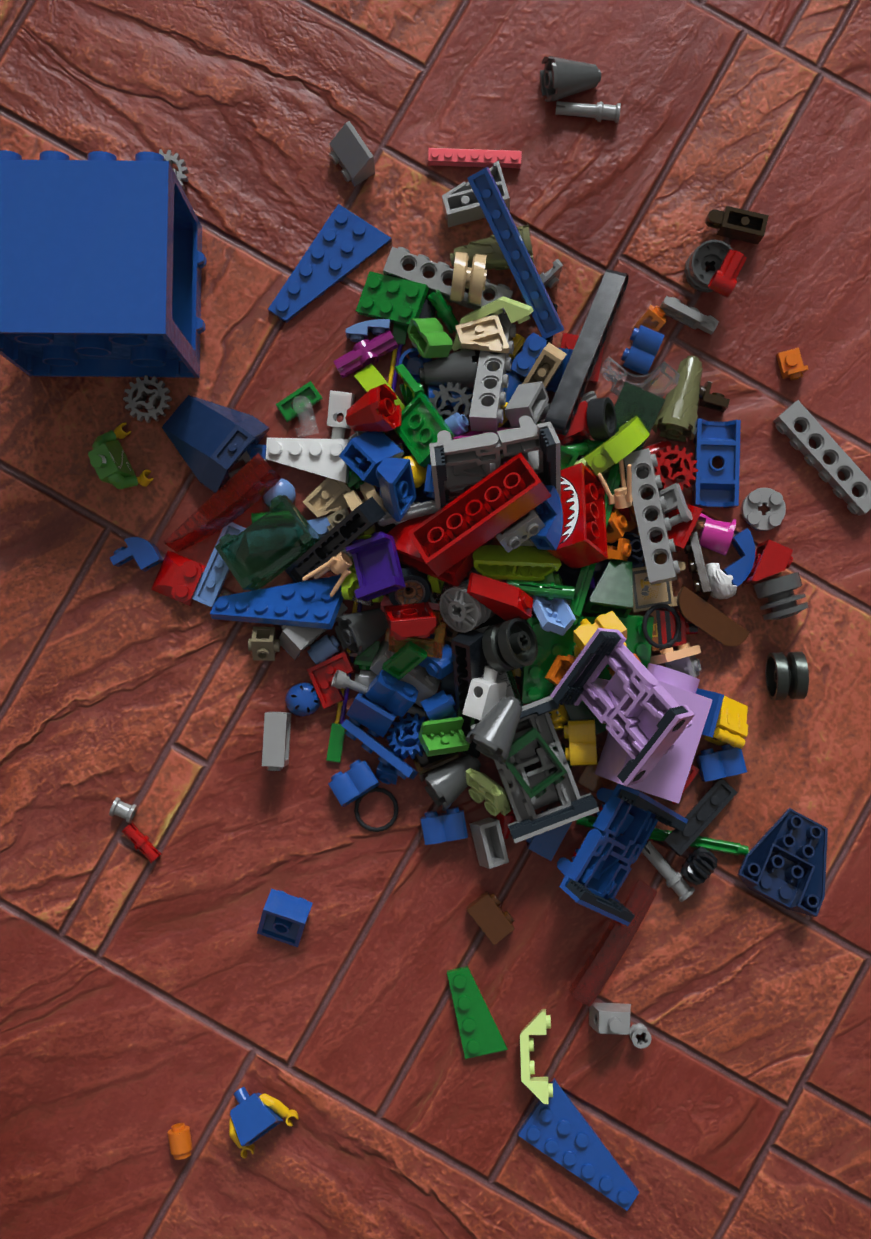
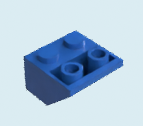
(367, 452)

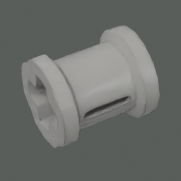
(123, 810)
(639, 1029)

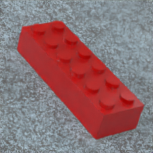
(479, 514)

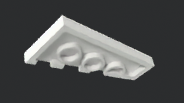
(310, 455)

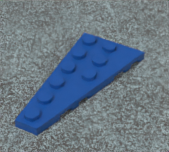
(332, 256)
(571, 1142)

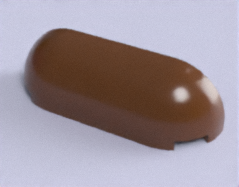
(710, 619)

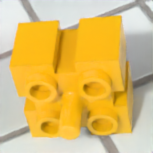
(586, 629)

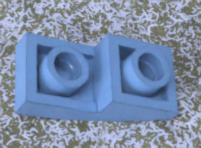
(361, 330)

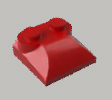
(178, 578)
(410, 620)

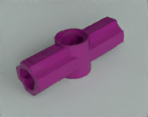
(365, 353)

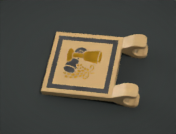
(648, 595)

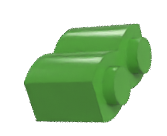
(429, 337)

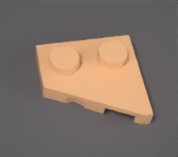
(669, 654)

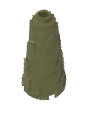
(490, 247)
(679, 412)

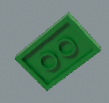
(392, 298)
(420, 427)

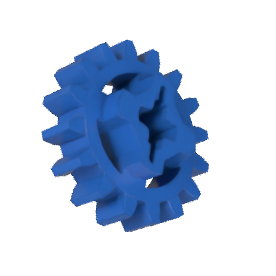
(408, 740)

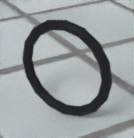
(678, 629)
(374, 829)

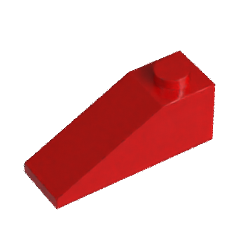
(500, 597)

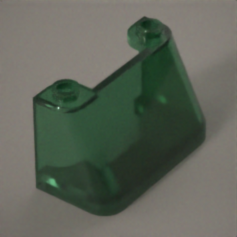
(267, 545)

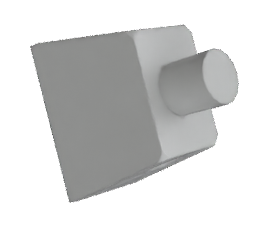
(611, 1018)

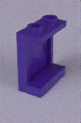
(376, 566)

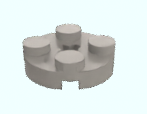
(772, 500)

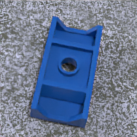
(713, 485)

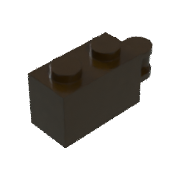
(738, 224)

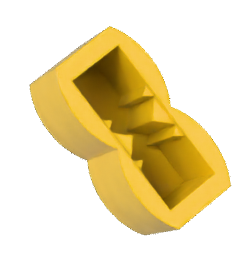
(581, 742)

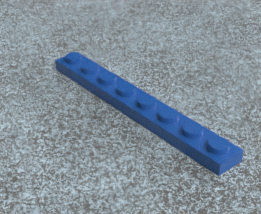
(515, 252)

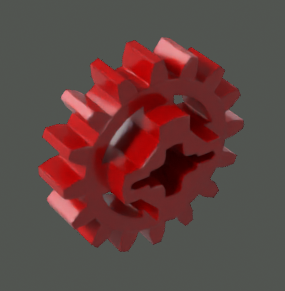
(682, 472)

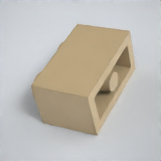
(546, 365)

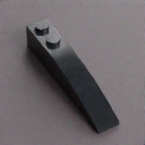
(337, 539)
(467, 664)

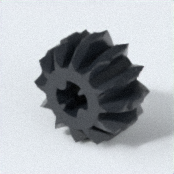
(699, 866)

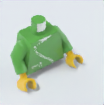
(112, 463)

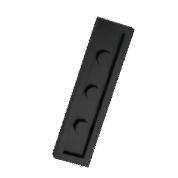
(701, 816)

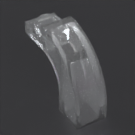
(658, 382)

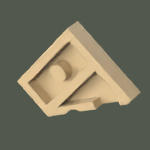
(483, 335)
(327, 497)

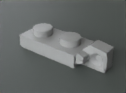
(688, 315)

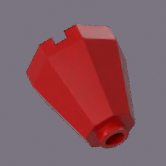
(375, 411)

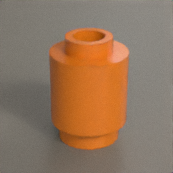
(180, 1141)

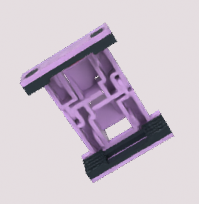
(624, 701)

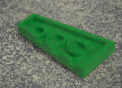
(475, 1023)

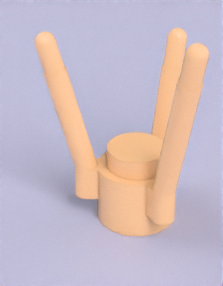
(622, 496)
(338, 564)

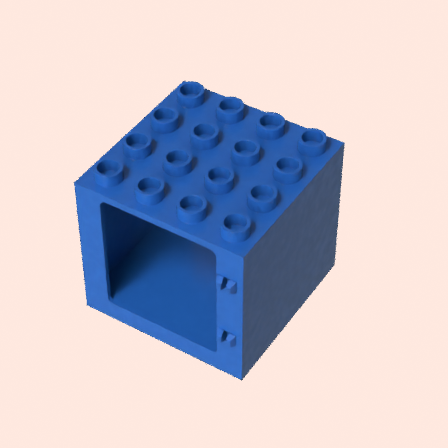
(98, 267)

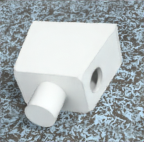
(339, 403)
(484, 694)

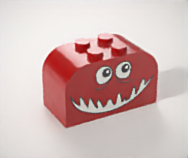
(584, 518)

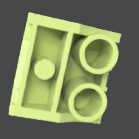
(487, 789)

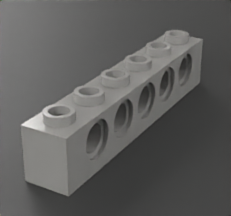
(442, 271)
(490, 384)
(826, 446)
(656, 572)

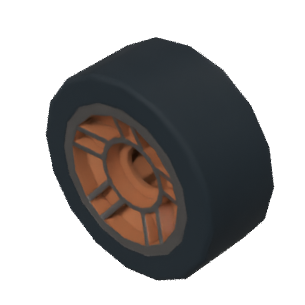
(419, 588)

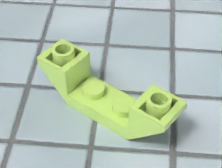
(515, 310)
(538, 1085)

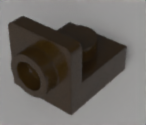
(712, 401)

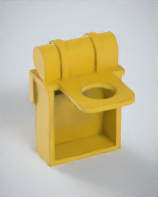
(731, 724)

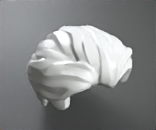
(720, 582)

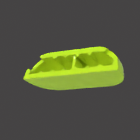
(518, 564)

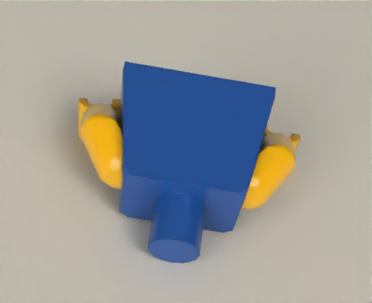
(255, 1118)

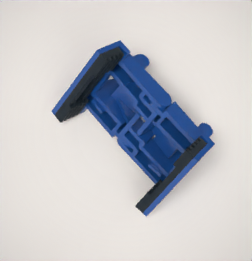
(606, 856)

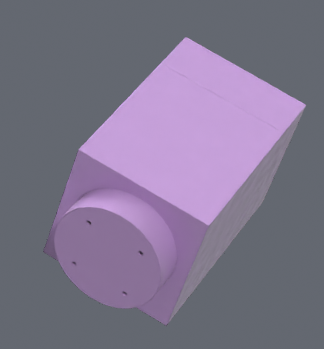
(672, 770)

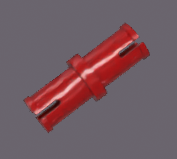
(141, 842)

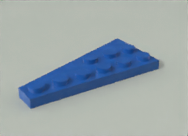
(290, 604)

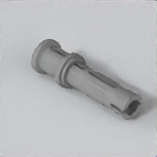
(599, 111)
(672, 878)

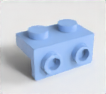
(553, 614)

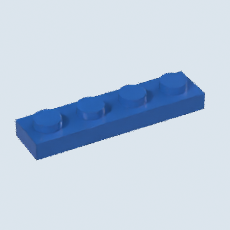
(386, 756)

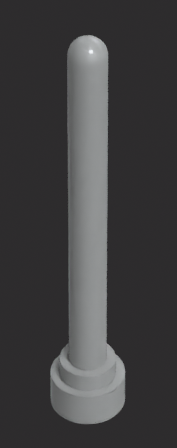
(341, 680)

